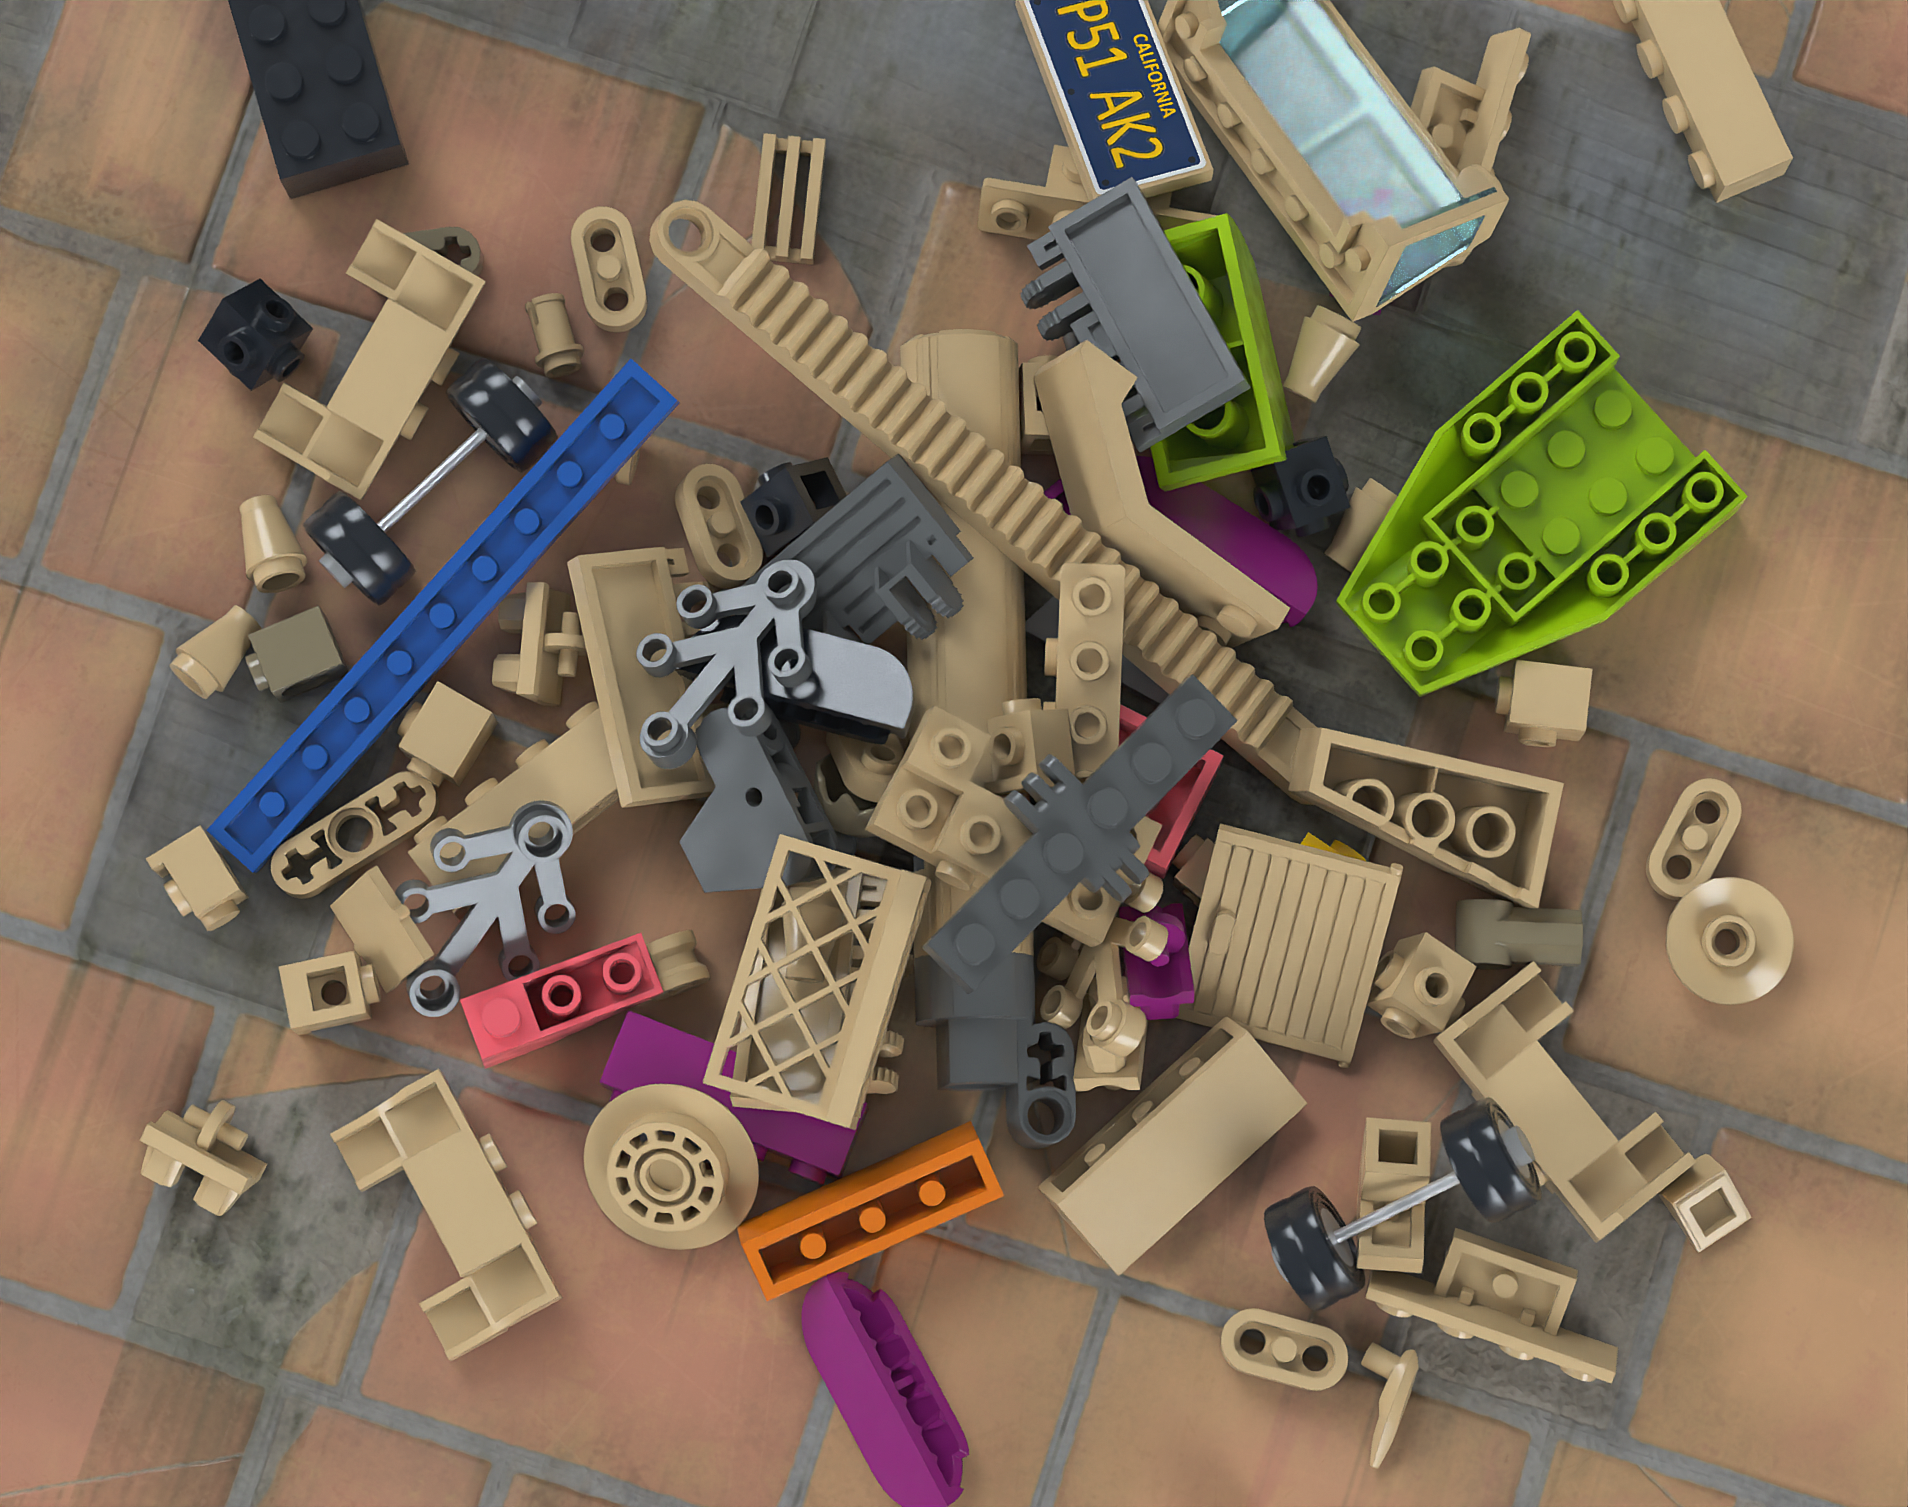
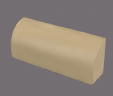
(1172, 1145)

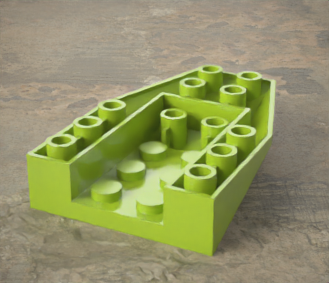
(1532, 517)

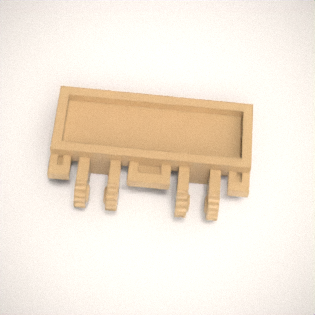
(619, 604)
(823, 1017)

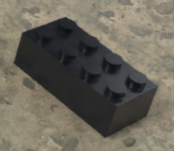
(318, 91)

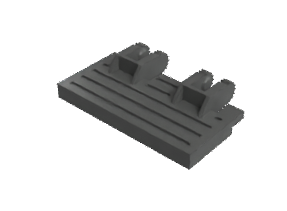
(1135, 309)
(868, 550)

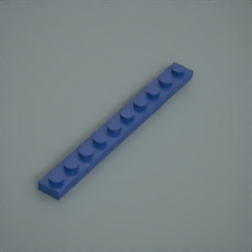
(443, 616)

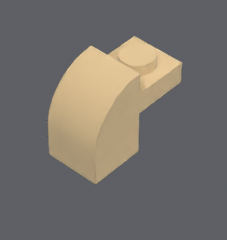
(1392, 1166)

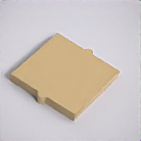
(381, 929)

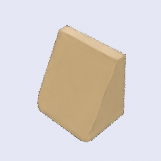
(1705, 1203)

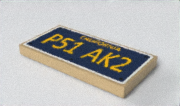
(1116, 94)

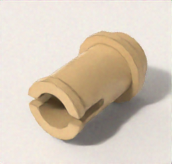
(554, 336)

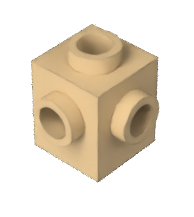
(1420, 986)

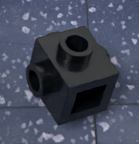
(256, 335)
(1302, 488)
(786, 499)

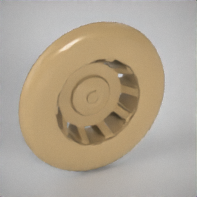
(666, 1173)

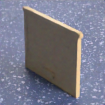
(1288, 941)

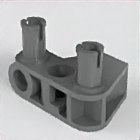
(752, 805)

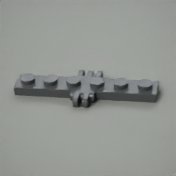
(1079, 833)

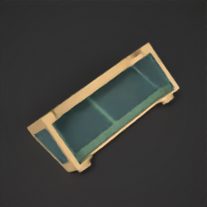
(1329, 144)

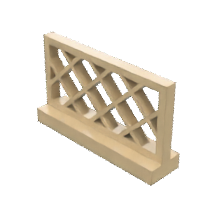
(871, 999)

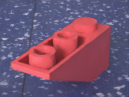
(560, 1000)

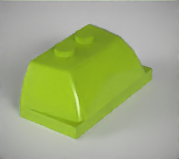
(1256, 424)

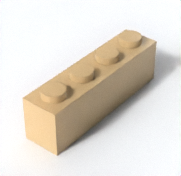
(1709, 93)
(568, 772)

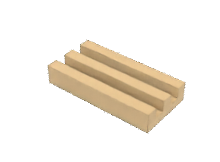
(793, 148)

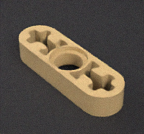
(322, 871)

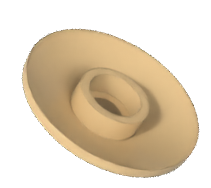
(1761, 936)

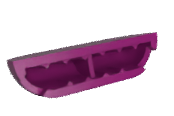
(1239, 539)
(884, 1391)

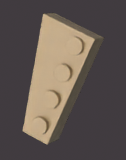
(1445, 810)

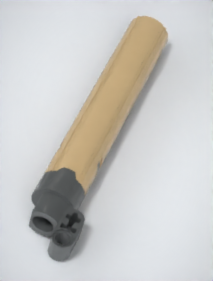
(969, 672)

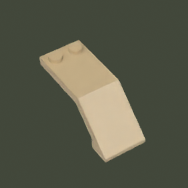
(1105, 490)

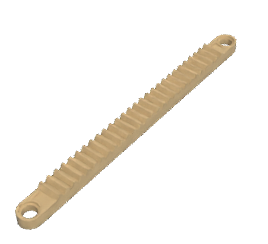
(969, 474)

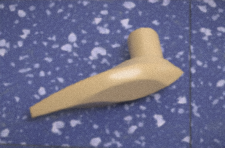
(1395, 1395)

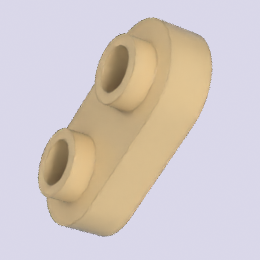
(609, 271)
(718, 529)
(864, 765)
(1692, 840)
(1283, 1349)

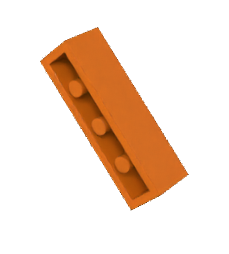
(869, 1211)

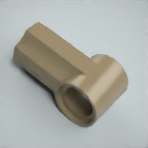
(1499, 935)

